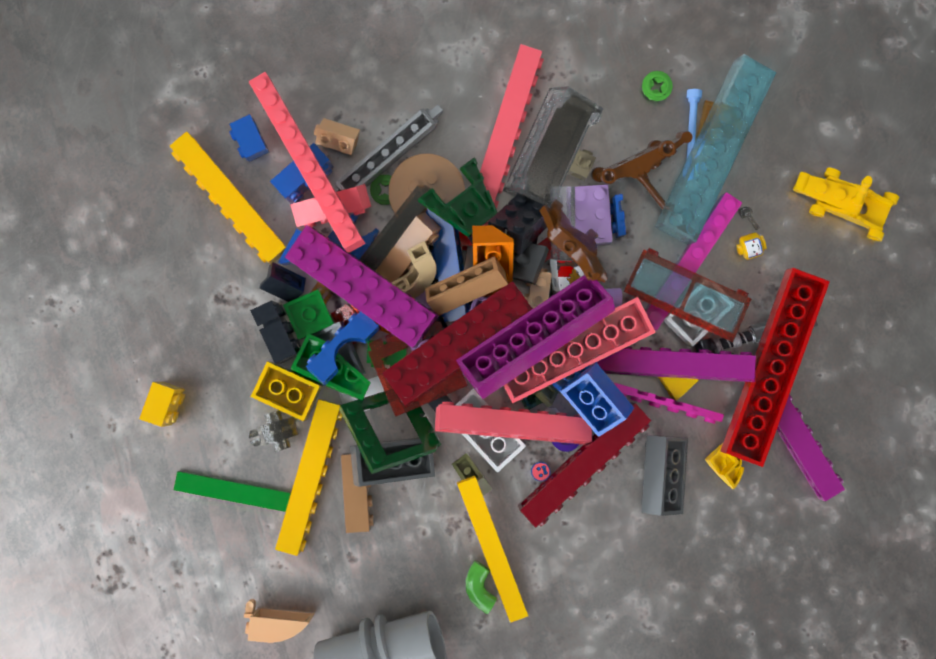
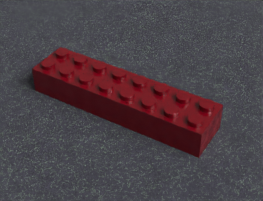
(437, 357)
(580, 467)

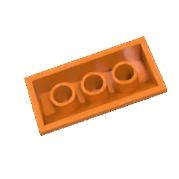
(492, 242)

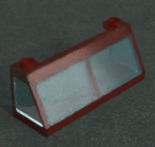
(688, 295)

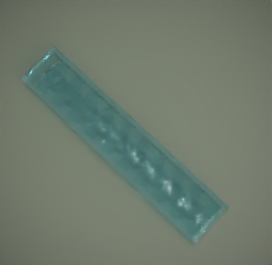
(715, 150)

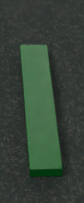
(231, 491)

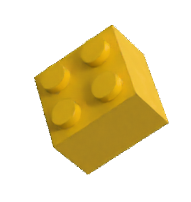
(162, 404)

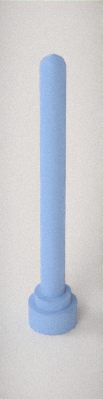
(693, 97)

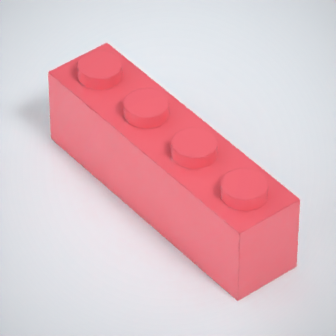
(309, 211)

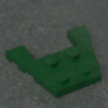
(467, 209)

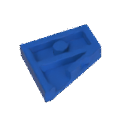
(618, 224)

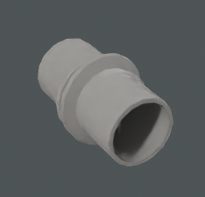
(404, 638)

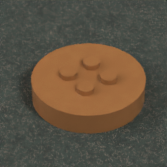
(425, 170)

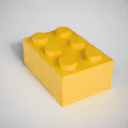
(286, 391)

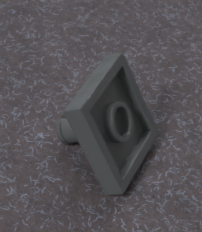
(529, 264)

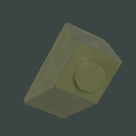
(467, 468)

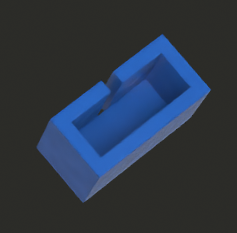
(248, 137)

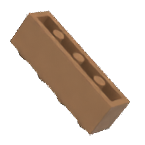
(398, 260)
(466, 286)
(356, 500)

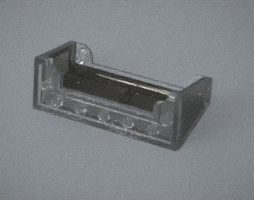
(552, 144)

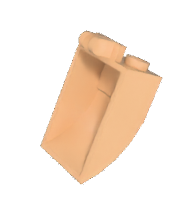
(273, 624)

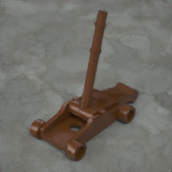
(641, 163)

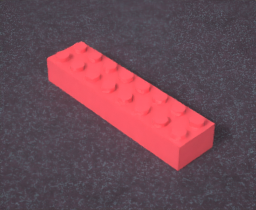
(611, 334)

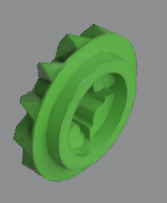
(657, 77)
(375, 189)

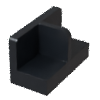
(283, 283)

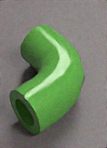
(476, 589)

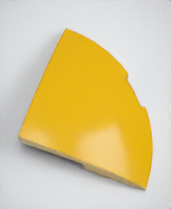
(726, 466)

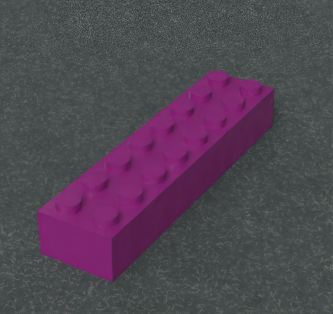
(361, 286)
(535, 335)

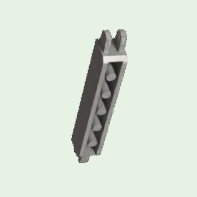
(391, 149)

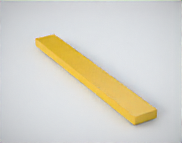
(492, 548)

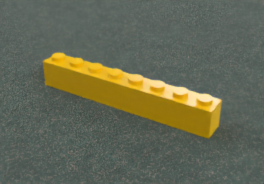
(228, 197)
(308, 478)

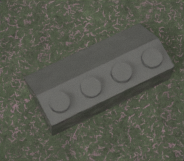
(664, 475)

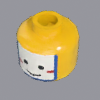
(751, 246)

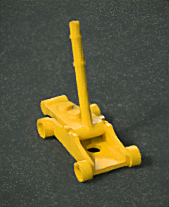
(847, 200)

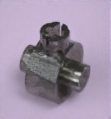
(275, 431)

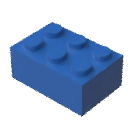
(291, 182)
(597, 399)

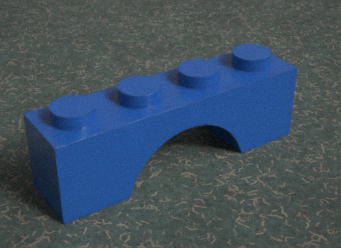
(359, 329)

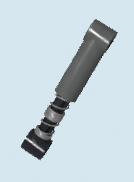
(715, 345)

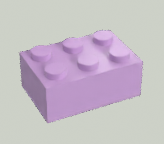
(593, 212)

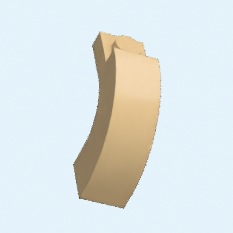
(421, 273)

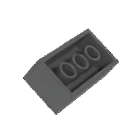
(414, 469)

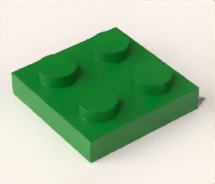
(308, 314)

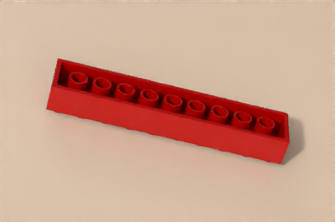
(776, 366)

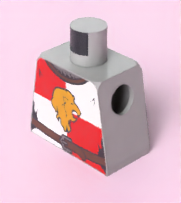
(564, 273)

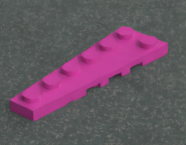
(673, 405)

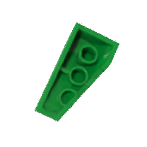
(346, 381)

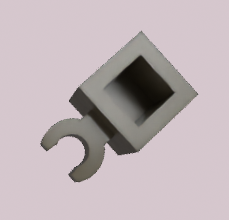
(582, 164)

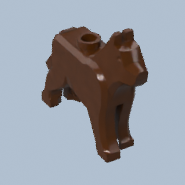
(574, 243)

